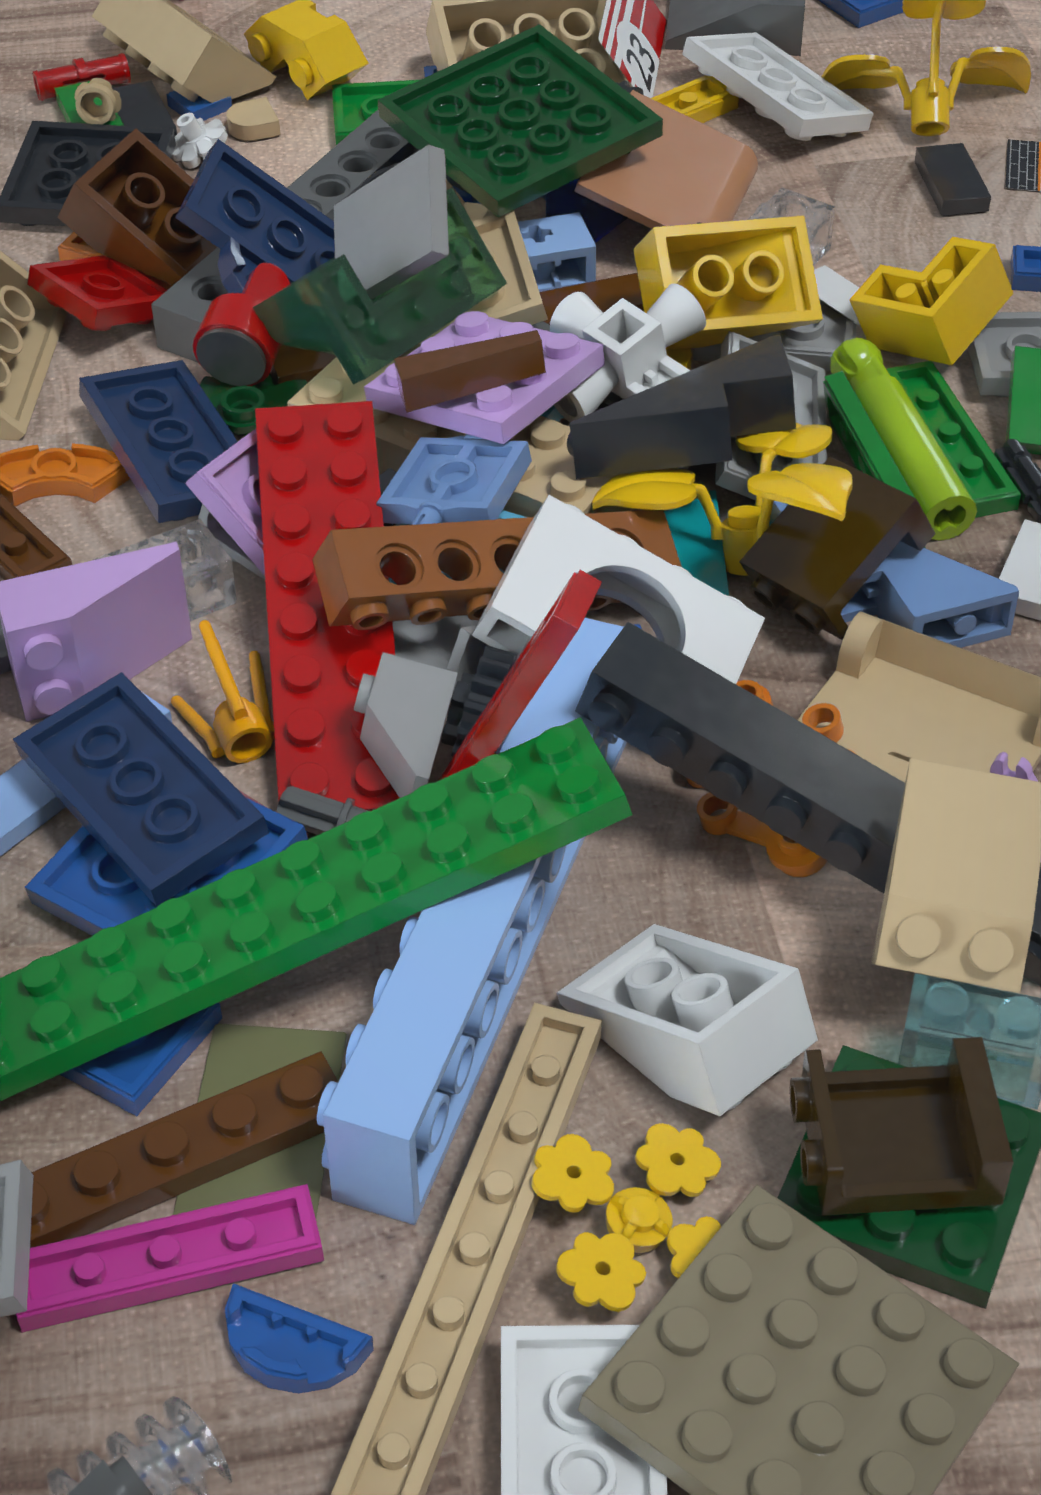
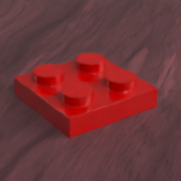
(97, 291)

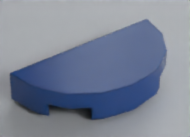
(289, 1345)

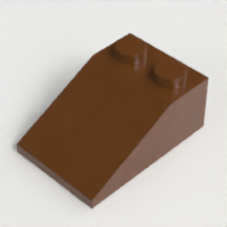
(130, 210)

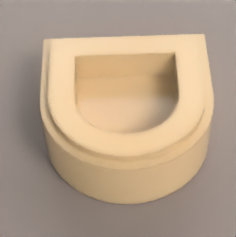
(253, 120)

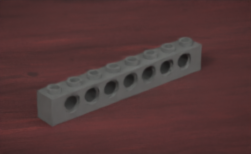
(326, 183)

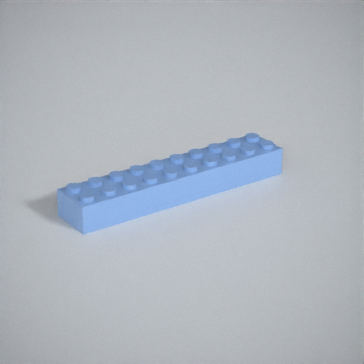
(449, 994)

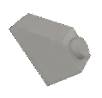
(404, 718)

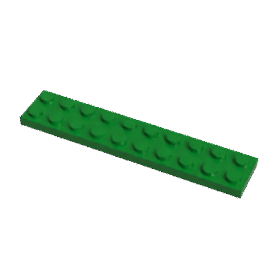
(303, 903)

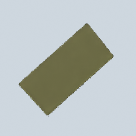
(239, 1056)

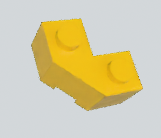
(313, 46)

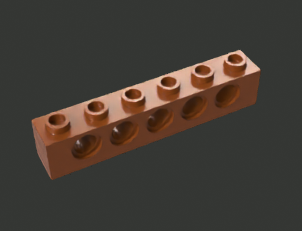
(470, 552)

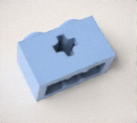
(559, 250)

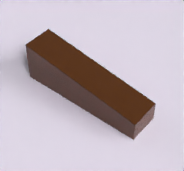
(467, 369)

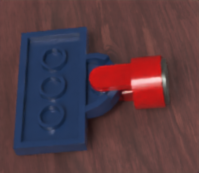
(264, 245)

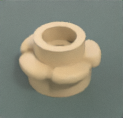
(89, 110)

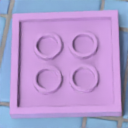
(502, 410)

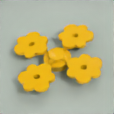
(634, 1216)

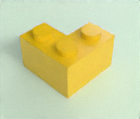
(934, 310)

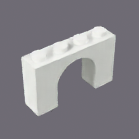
(676, 605)

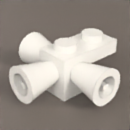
(631, 344)

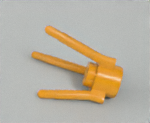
(240, 727)

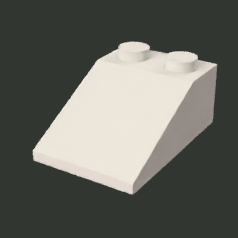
(696, 1015)

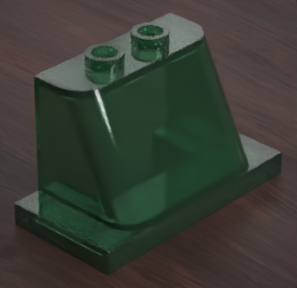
(335, 315)

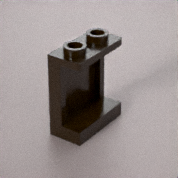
(821, 563)
(903, 1134)

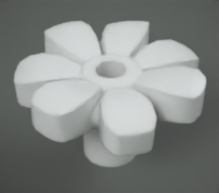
(196, 139)

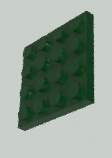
(521, 119)

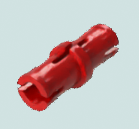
(112, 69)

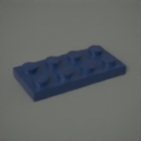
(159, 431)
(141, 788)

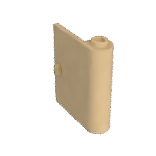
(929, 701)

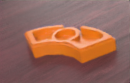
(78, 472)

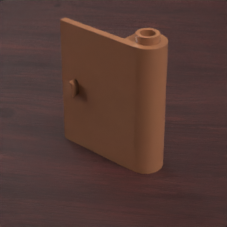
(677, 178)

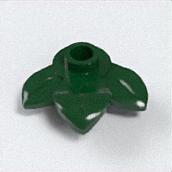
(238, 403)

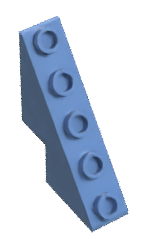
(934, 596)

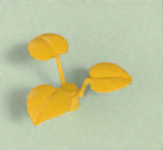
(931, 100)
(803, 485)

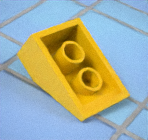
(742, 272)

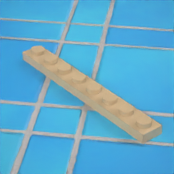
(469, 1262)

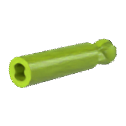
(906, 438)

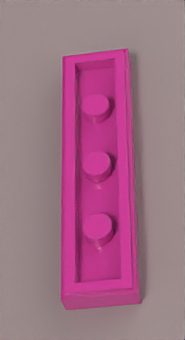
(170, 1257)

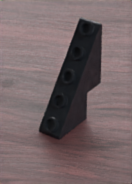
(689, 415)

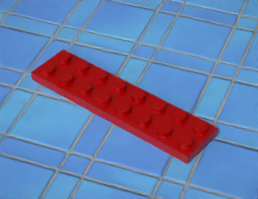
(315, 479)

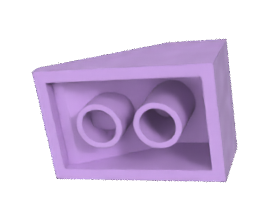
(90, 623)

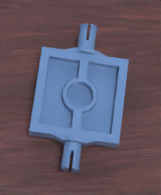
(454, 480)

